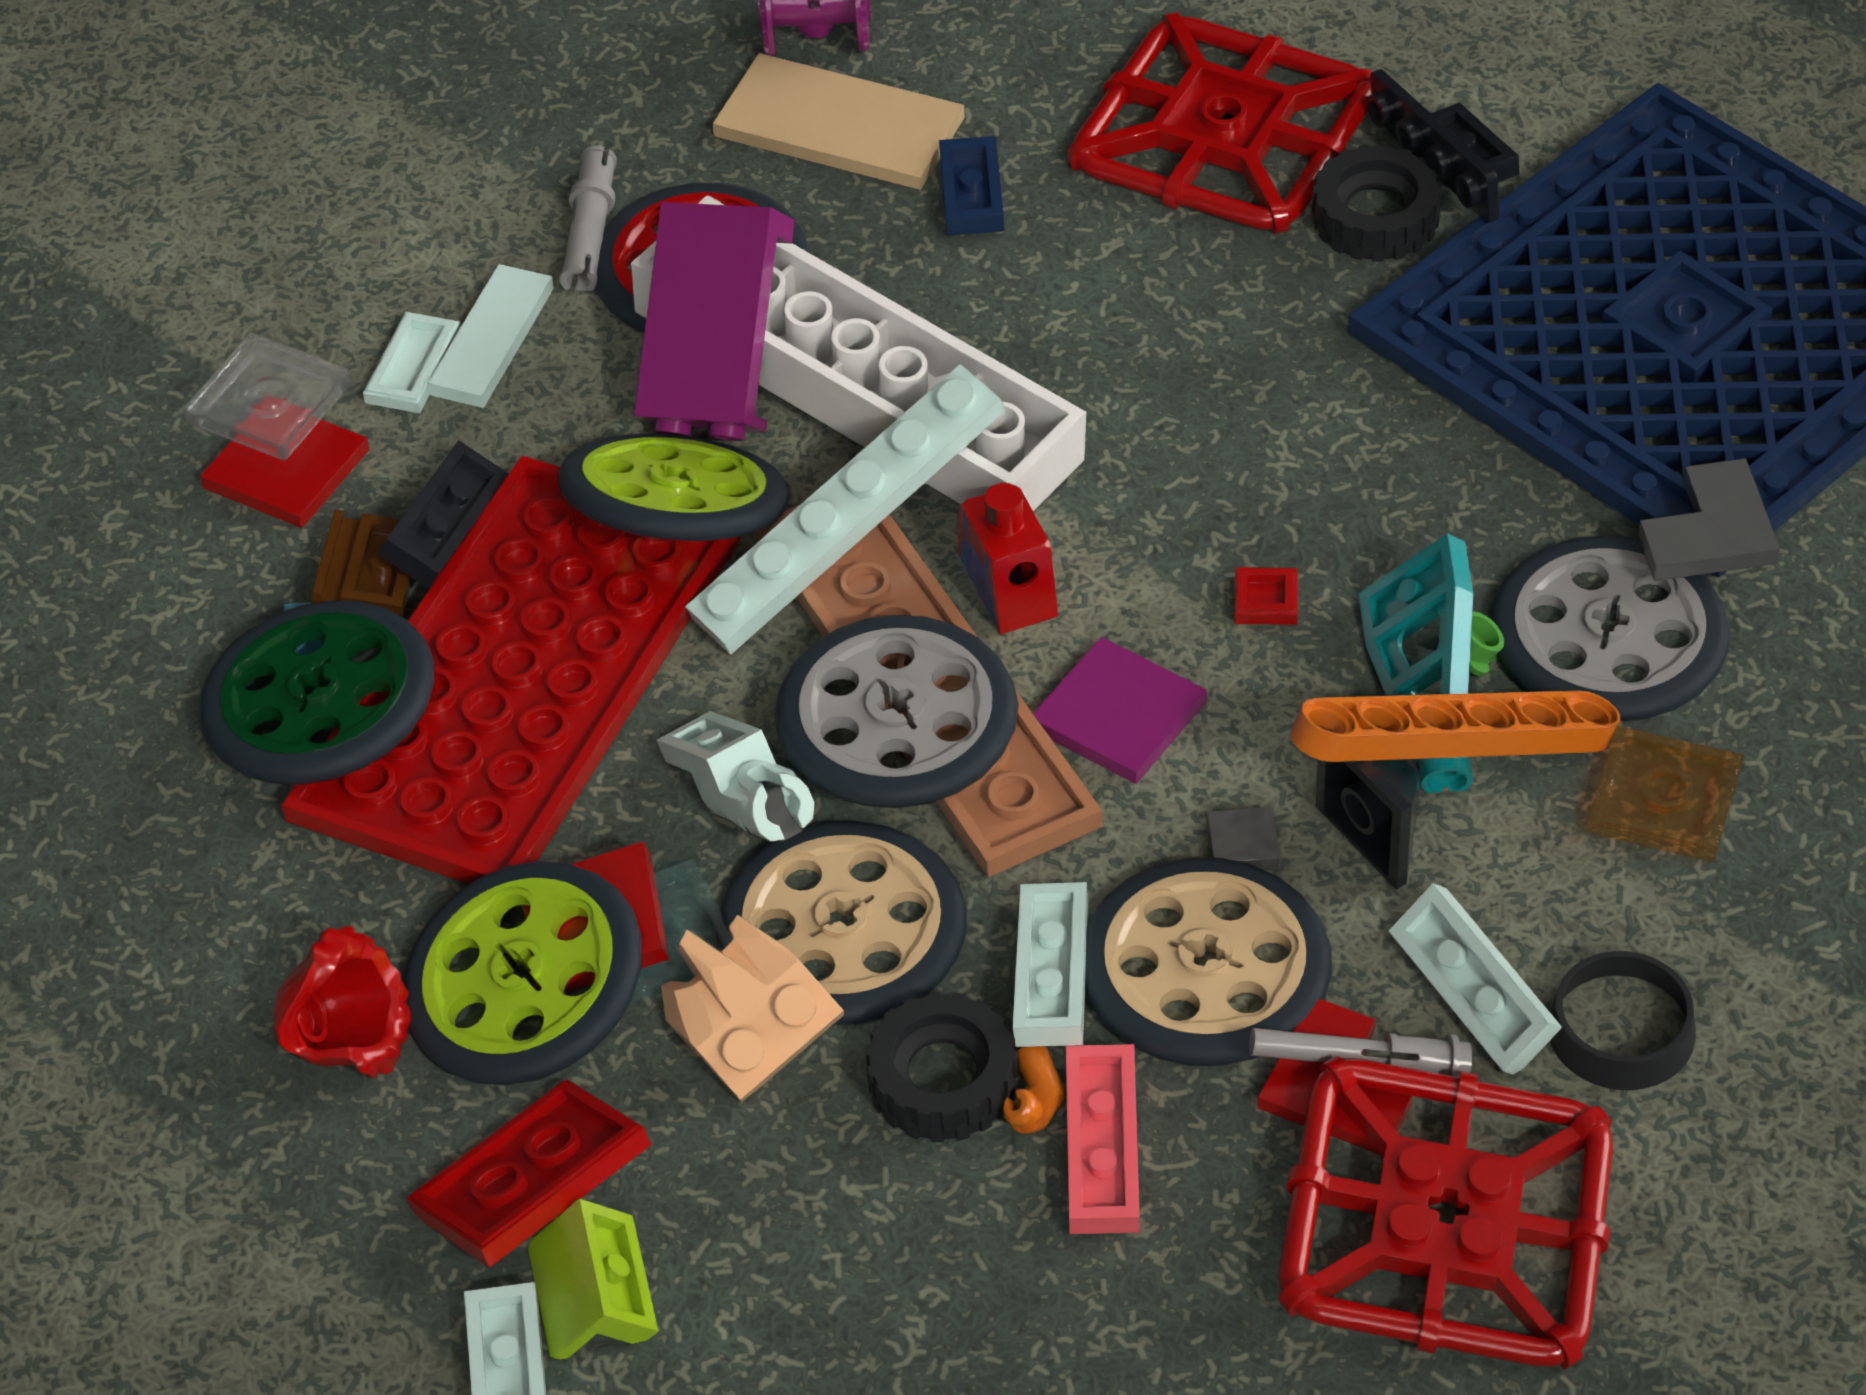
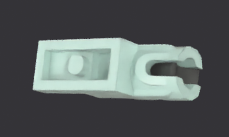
(740, 776)

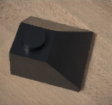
(1374, 809)

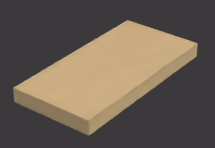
(838, 120)

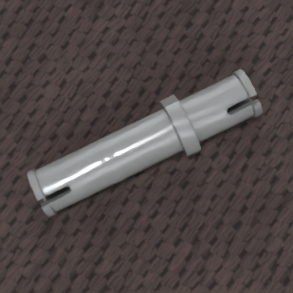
(591, 203)

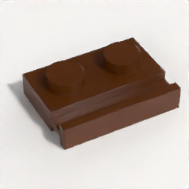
(354, 570)

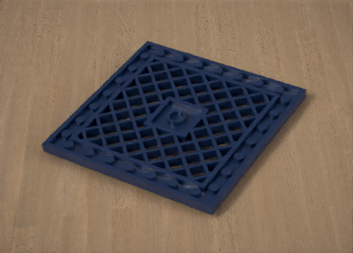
(1678, 315)

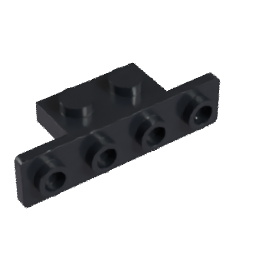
(1452, 142)

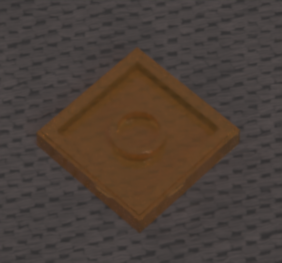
(1665, 793)

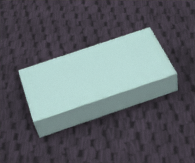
(410, 362)

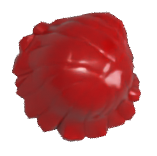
(344, 1005)

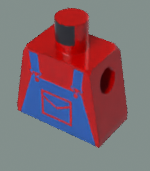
(1002, 535)

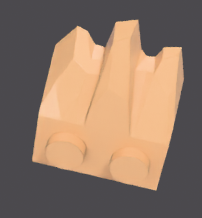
(746, 1006)

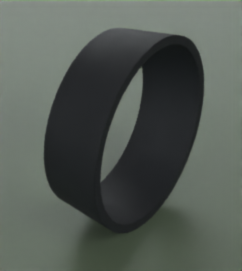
(1624, 1071)

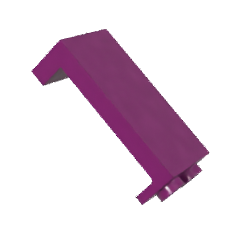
(708, 318)

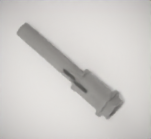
(1425, 1054)

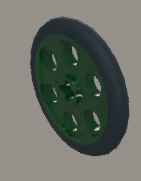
(365, 733)

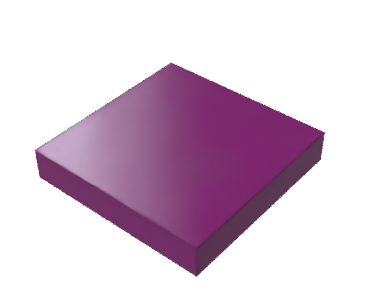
(1119, 709)

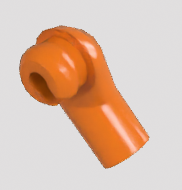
(1042, 1093)

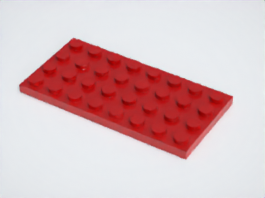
(538, 660)

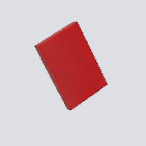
(528, 1172)

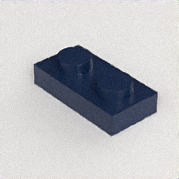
(971, 185)

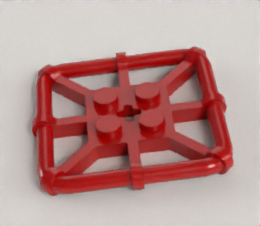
(1191, 126)
(1408, 1233)

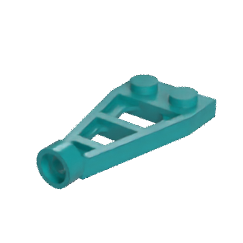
(1401, 603)

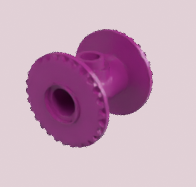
(813, 18)

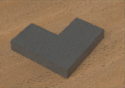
(1722, 533)

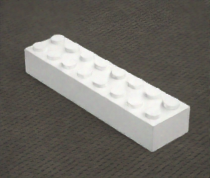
(868, 360)

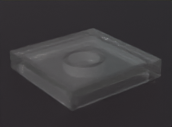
(267, 396)

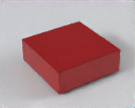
(1266, 595)

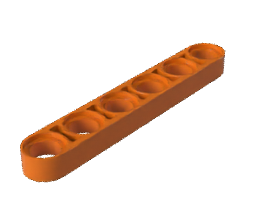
(1453, 725)

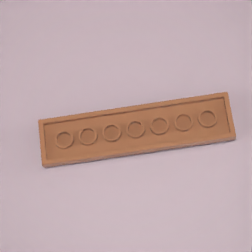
(1031, 793)

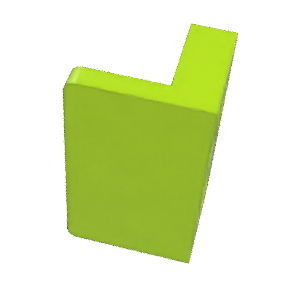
(591, 1279)

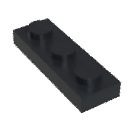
(442, 514)

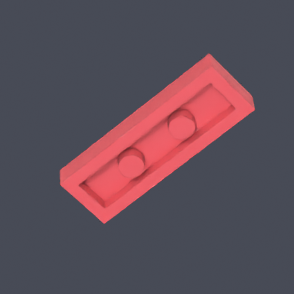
(1102, 1139)

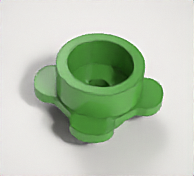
(1485, 643)

